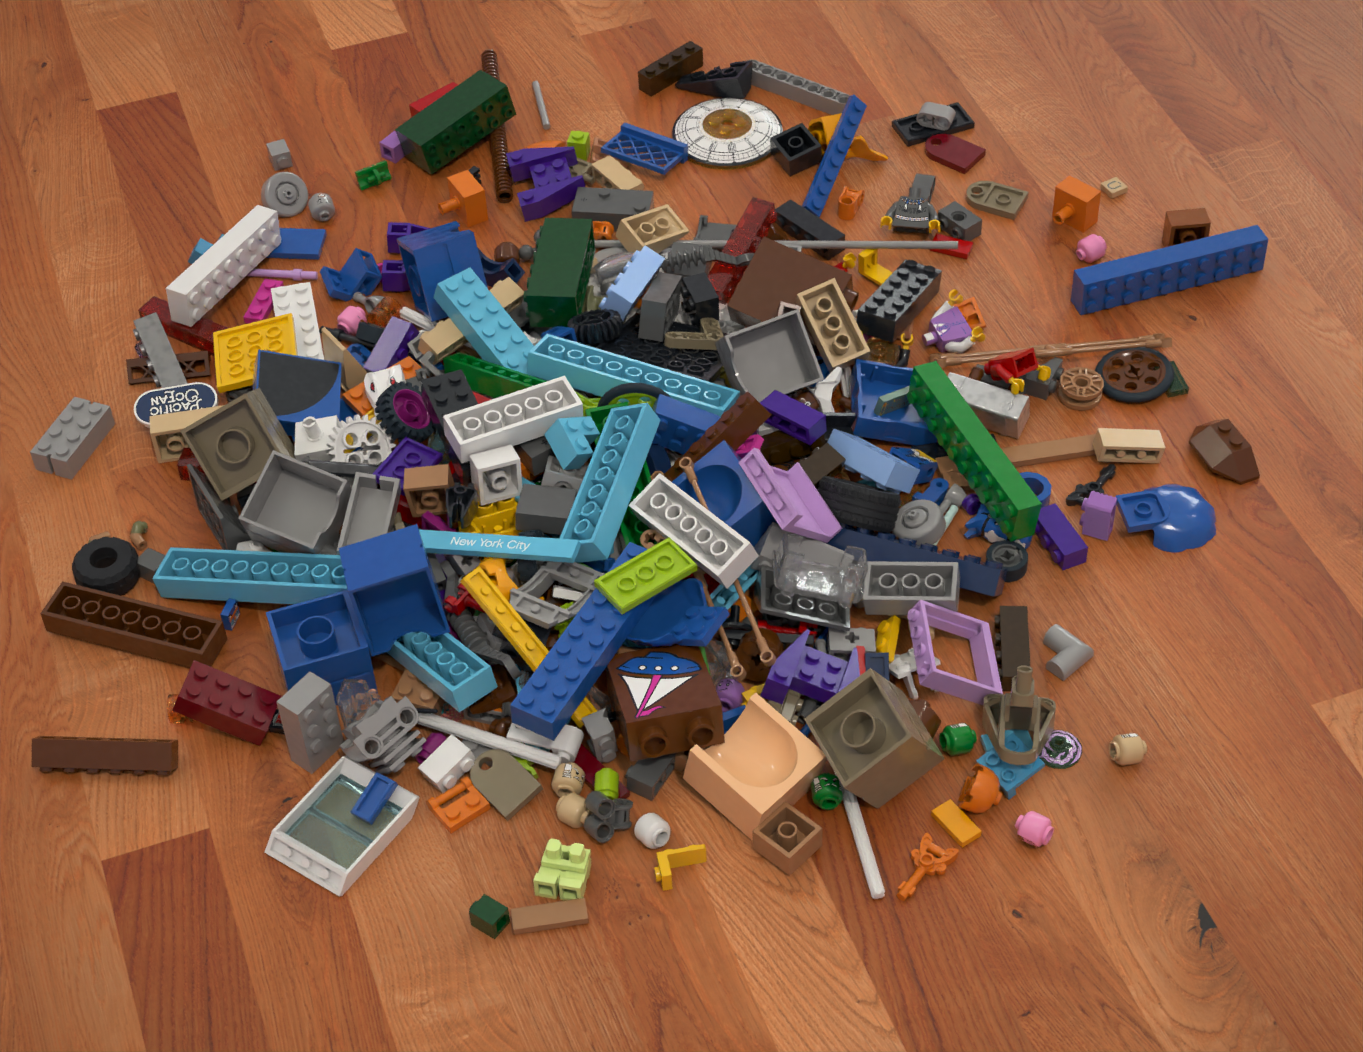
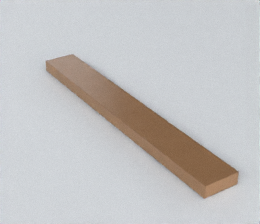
(1036, 452)

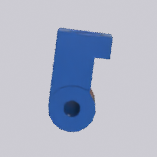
(935, 492)

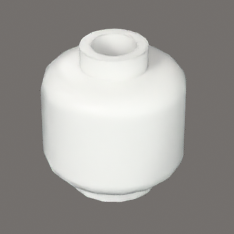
(652, 830)

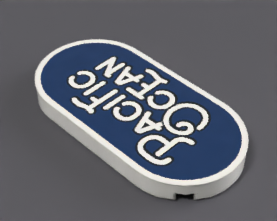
(174, 399)

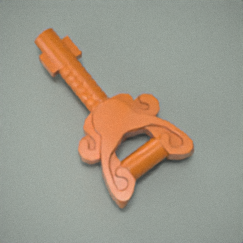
(926, 864)

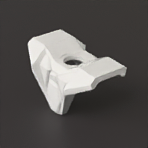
(824, 390)

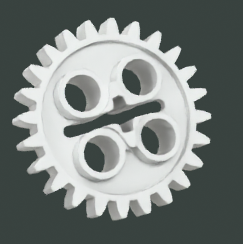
(358, 430)

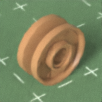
(1080, 388)

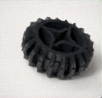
(596, 326)

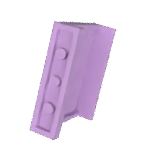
(791, 498)

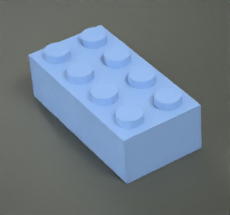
(633, 283)
(874, 463)

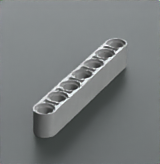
(798, 88)

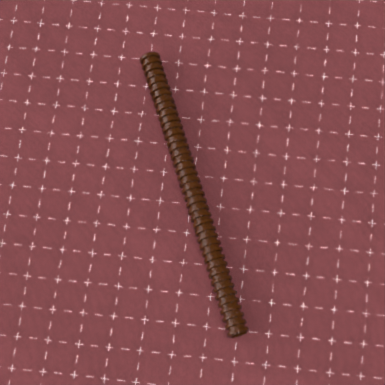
(498, 139)

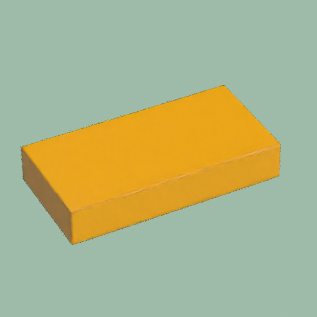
(956, 823)

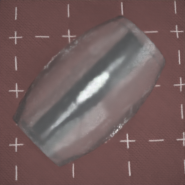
(610, 267)

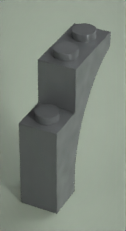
(1033, 385)

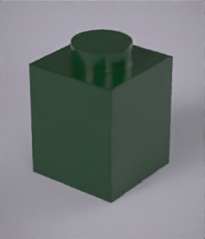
(489, 916)

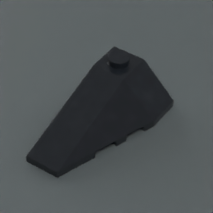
(723, 83)

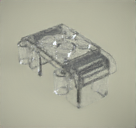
(819, 580)

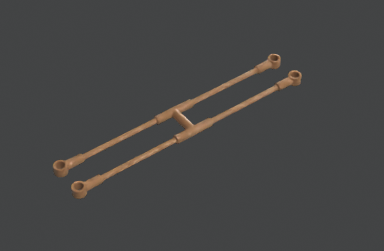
(1059, 349)
(699, 574)

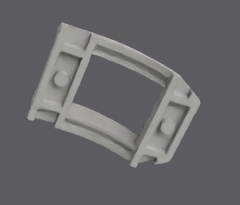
(542, 613)

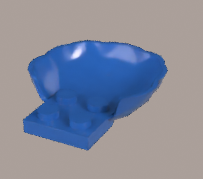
(1173, 512)
(679, 617)

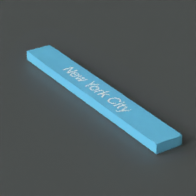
(500, 546)

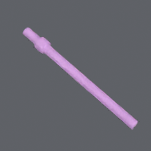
(296, 274)

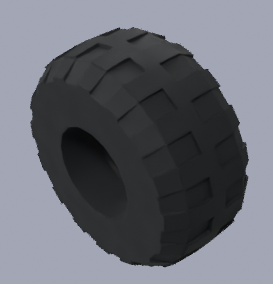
(107, 566)

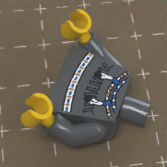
(912, 214)

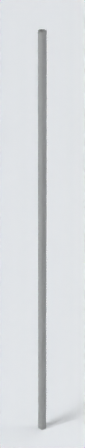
(819, 244)

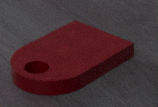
(953, 152)

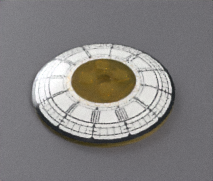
(727, 132)

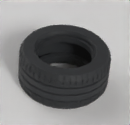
(860, 504)

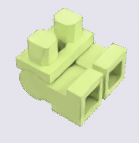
(563, 871)

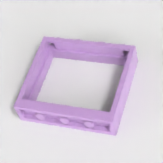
(979, 635)

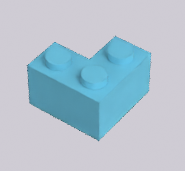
(571, 440)

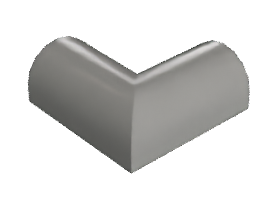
(1070, 650)

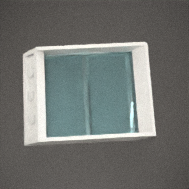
(327, 840)

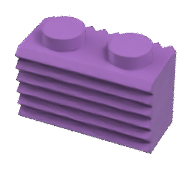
(1098, 515)

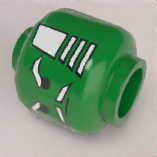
(957, 739)
(827, 791)

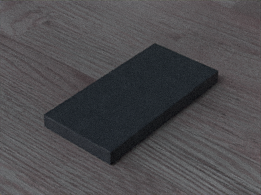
(913, 133)

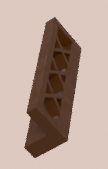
(184, 358)

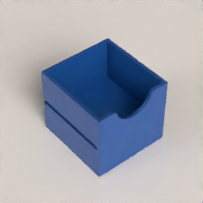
(434, 257)
(393, 588)
(321, 639)

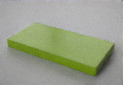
(645, 575)

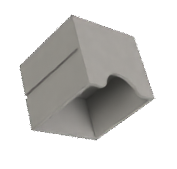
(770, 357)
(295, 506)

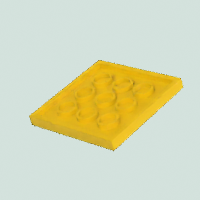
(238, 346)

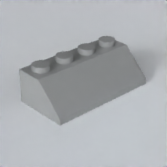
(813, 549)

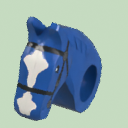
(985, 526)

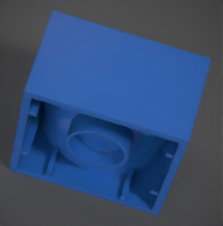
(729, 493)

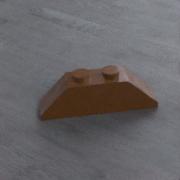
(1225, 451)

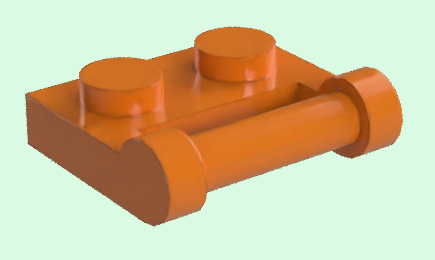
(463, 809)

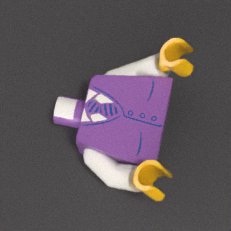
(950, 330)

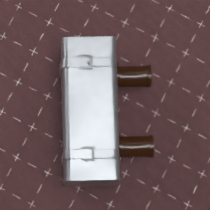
(994, 406)

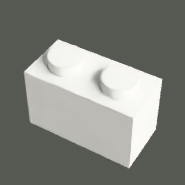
(447, 764)

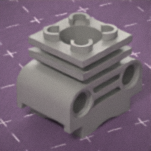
(384, 735)

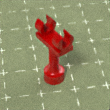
(465, 600)
(802, 628)

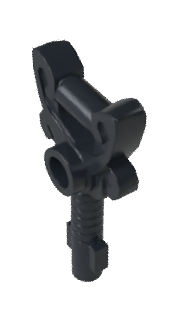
(1084, 491)

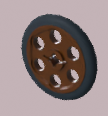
(1150, 358)

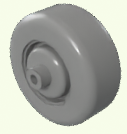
(285, 194)
(920, 521)

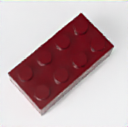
(226, 703)

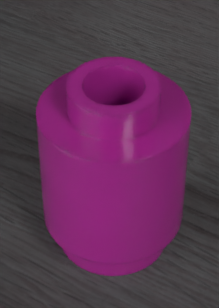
(433, 742)

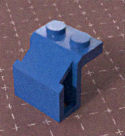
(355, 276)

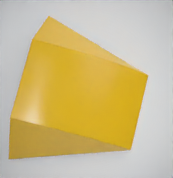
(494, 518)

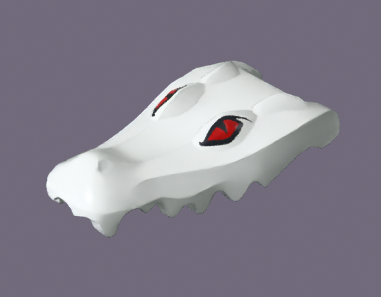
(379, 381)

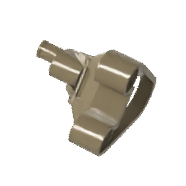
(1019, 711)

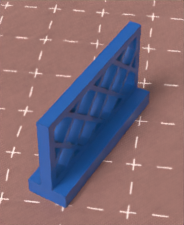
(646, 141)

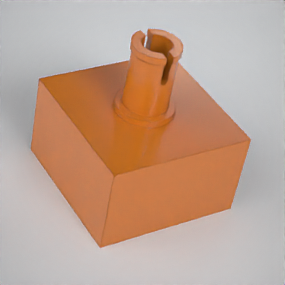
(466, 199)
(1076, 204)

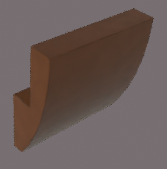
(503, 693)

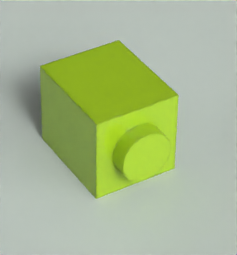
(581, 144)

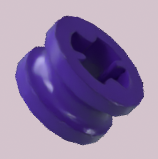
(971, 504)

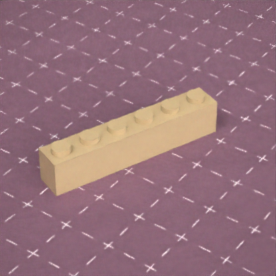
(446, 336)

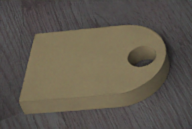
(996, 198)
(505, 784)

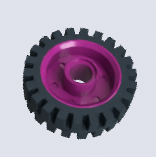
(404, 413)

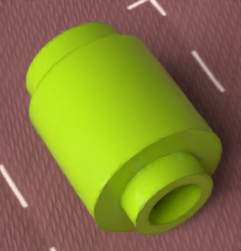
(607, 782)

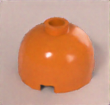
(980, 790)

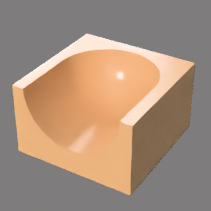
(756, 767)

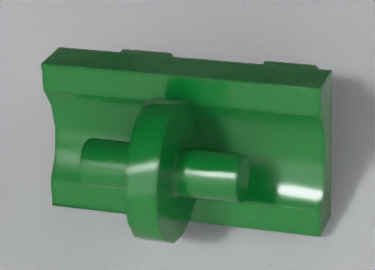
(373, 175)

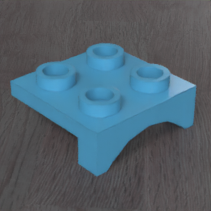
(1010, 775)

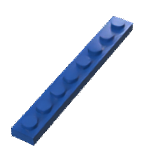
(834, 155)

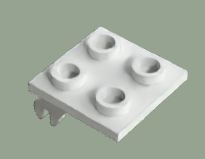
(902, 668)

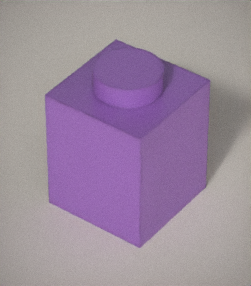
(391, 148)

